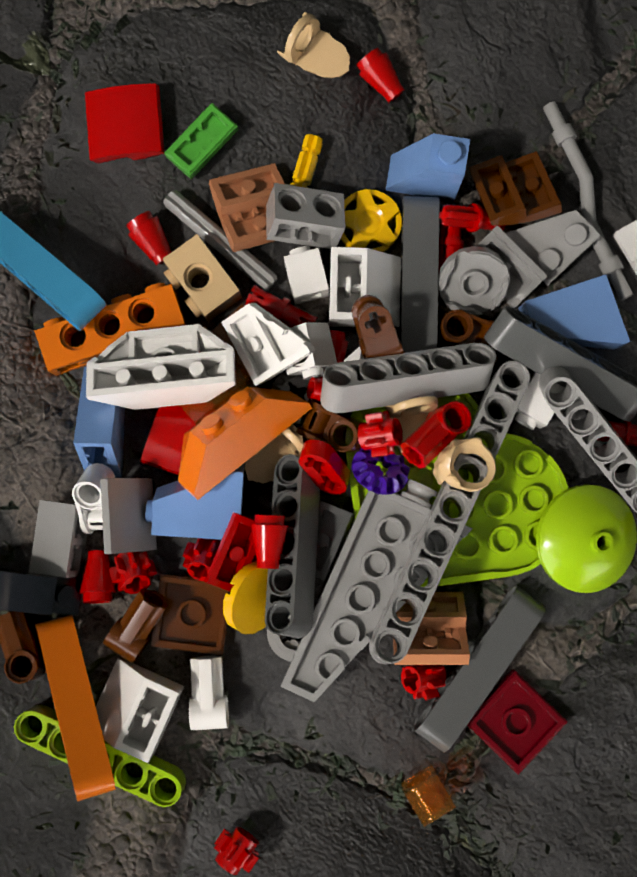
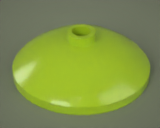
(570, 535)

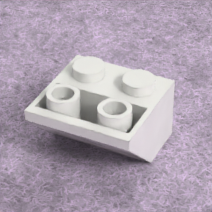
(362, 273)
(136, 709)

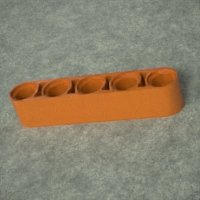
(75, 708)

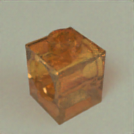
(428, 795)

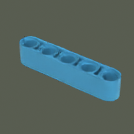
(47, 276)

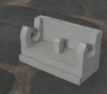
(523, 272)
(58, 541)

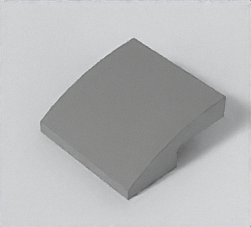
(124, 515)

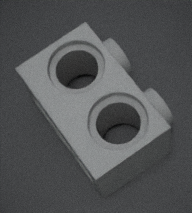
(305, 216)

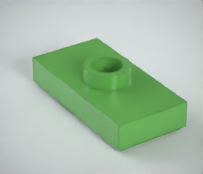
(201, 141)

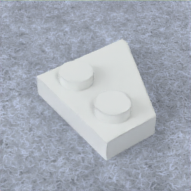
(264, 342)

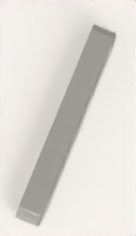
(438, 523)

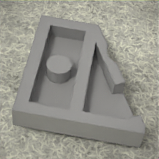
(555, 242)

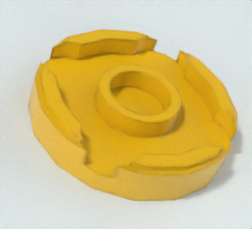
(247, 600)

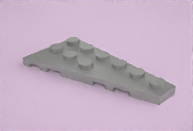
(359, 590)

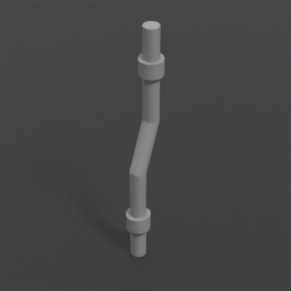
(565, 137)

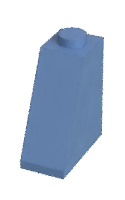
(429, 167)
(582, 314)
(99, 432)
(181, 515)

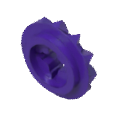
(372, 477)

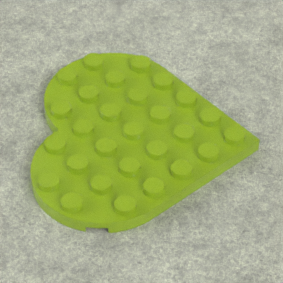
(504, 512)

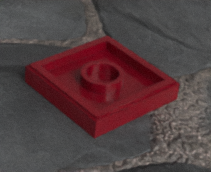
(516, 722)

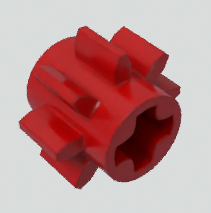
(380, 434)
(200, 557)
(132, 571)
(423, 680)
(236, 850)

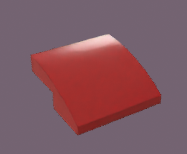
(124, 122)
(166, 439)
(233, 552)

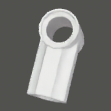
(208, 703)

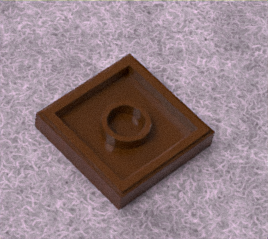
(193, 616)

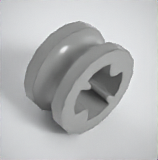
(419, 493)

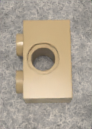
(194, 259)

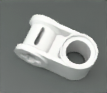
(88, 497)

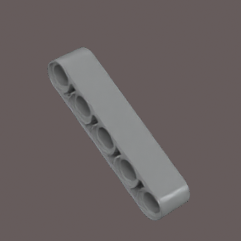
(406, 376)
(591, 428)

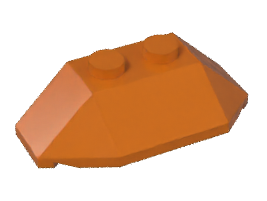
(234, 435)

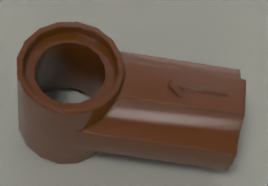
(133, 630)
(19, 641)

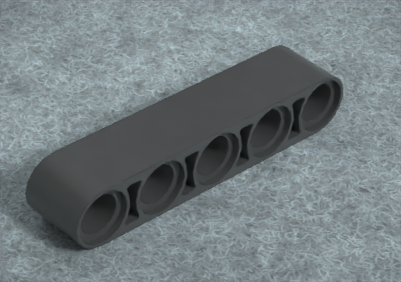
(419, 273)
(543, 348)
(296, 563)
(488, 660)

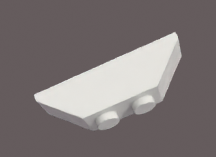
(161, 368)

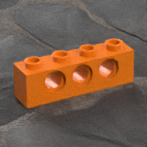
(57, 333)

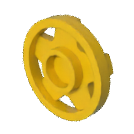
(371, 221)

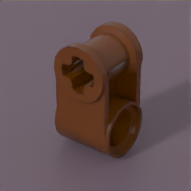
(473, 329)
(378, 335)
(329, 427)

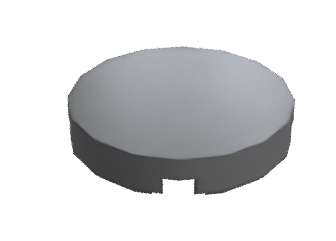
(473, 280)

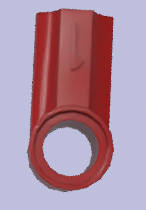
(435, 433)

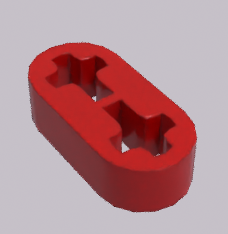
(324, 466)

